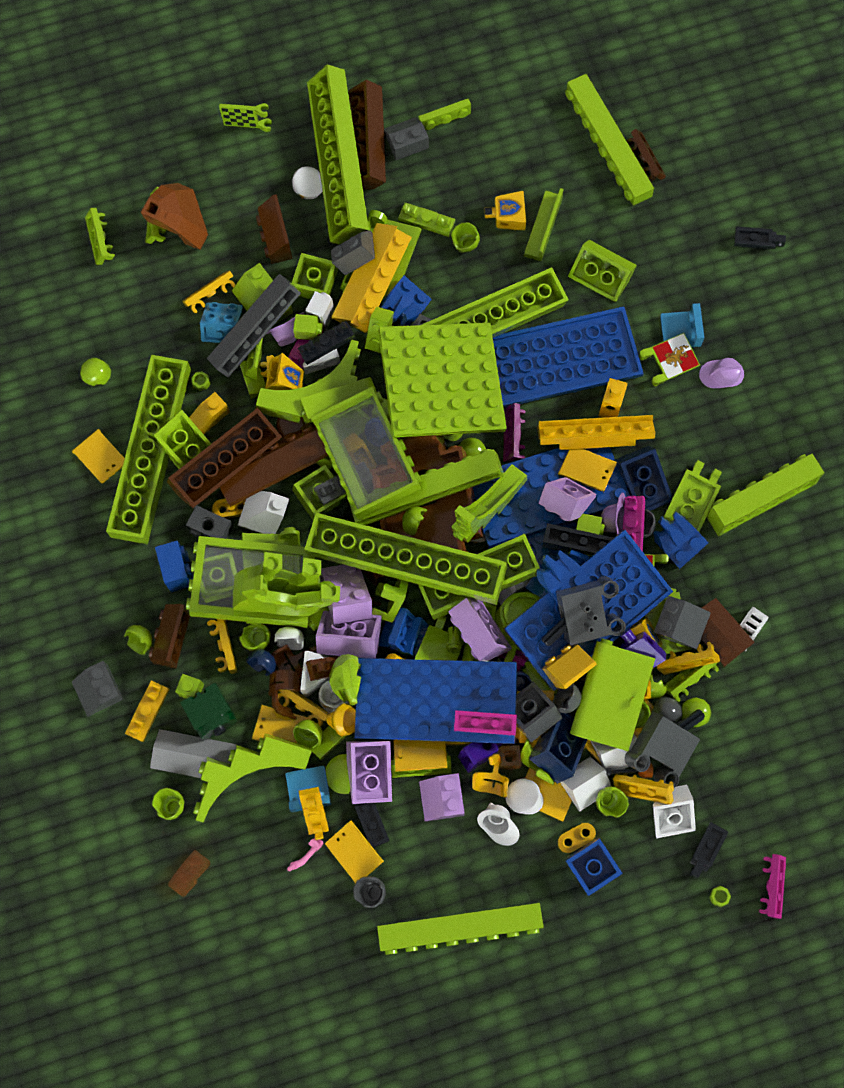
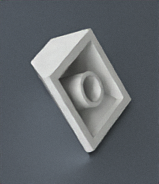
(263, 512)
(307, 686)
(677, 817)

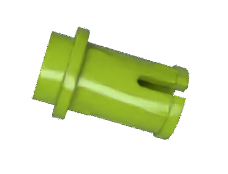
(454, 640)

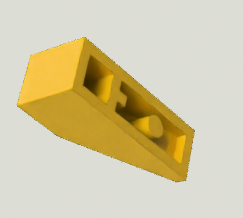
(209, 413)

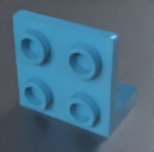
(218, 321)
(684, 322)
(307, 779)

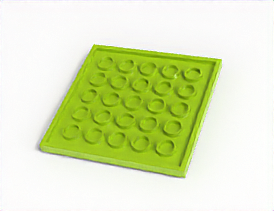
(441, 379)

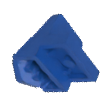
(404, 634)

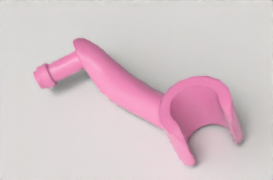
(315, 846)

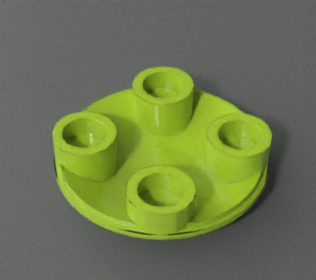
(337, 774)

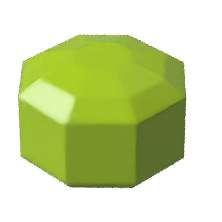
(200, 381)
(720, 896)

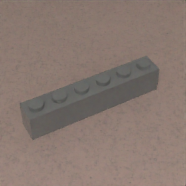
(253, 325)

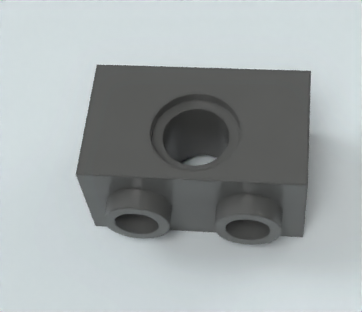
(202, 517)

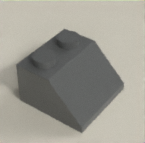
(407, 138)
(354, 252)
(682, 622)
(97, 688)
(535, 712)

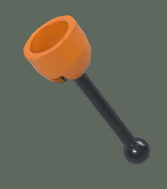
(646, 774)

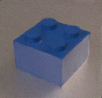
(174, 565)
(593, 866)

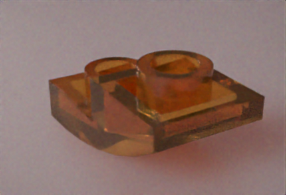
(188, 873)

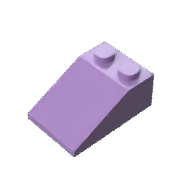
(369, 771)

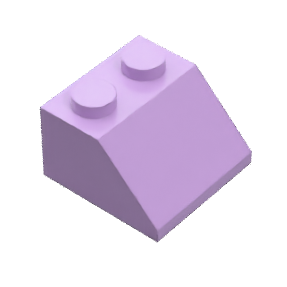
(566, 498)
(441, 797)

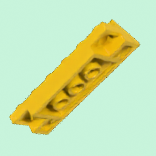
(372, 279)
(596, 432)

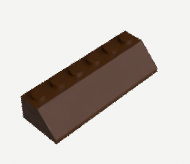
(368, 124)
(224, 458)
(278, 462)

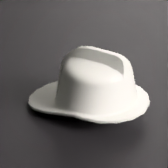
(498, 825)

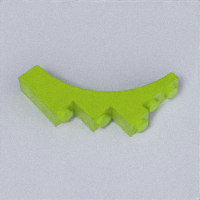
(287, 403)
(479, 513)
(219, 775)

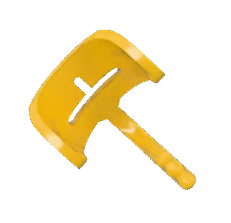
(482, 785)

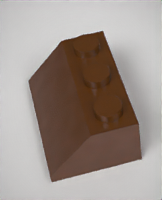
(273, 231)
(724, 633)
(170, 635)

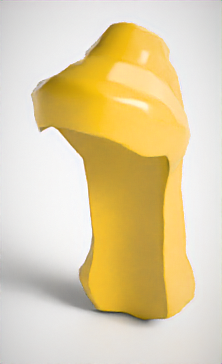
(342, 720)

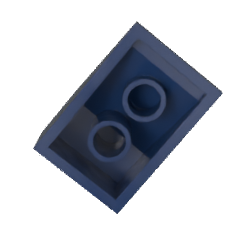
(645, 477)
(558, 750)

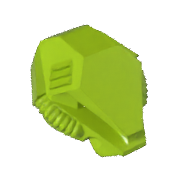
(344, 678)

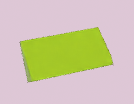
(253, 361)
(253, 385)
(328, 743)

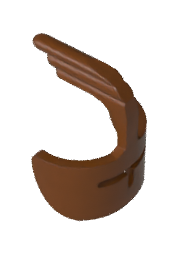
(281, 660)
(291, 682)

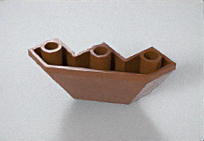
(178, 211)

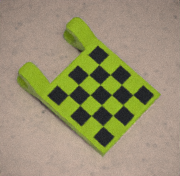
(245, 116)

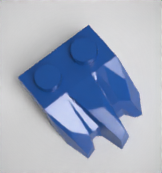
(405, 301)
(679, 539)
(561, 574)

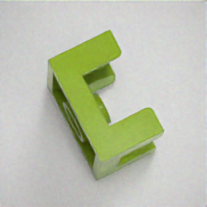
(396, 596)

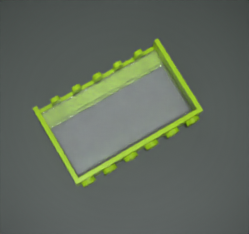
(365, 453)

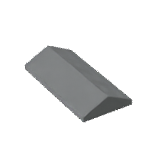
(184, 753)

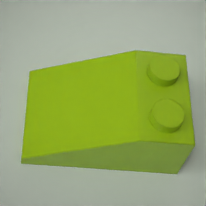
(181, 439)

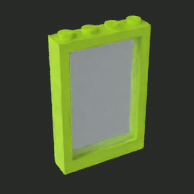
(214, 575)

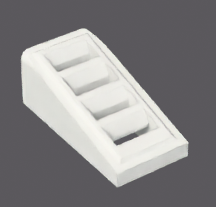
(758, 615)

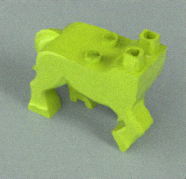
(280, 591)

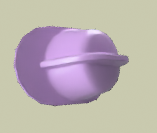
(284, 333)
(721, 373)
(613, 516)

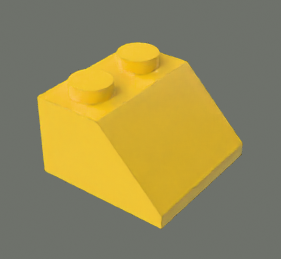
(568, 666)

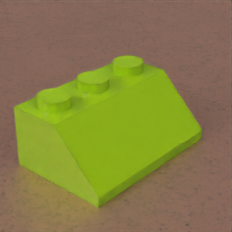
(602, 270)
(251, 287)

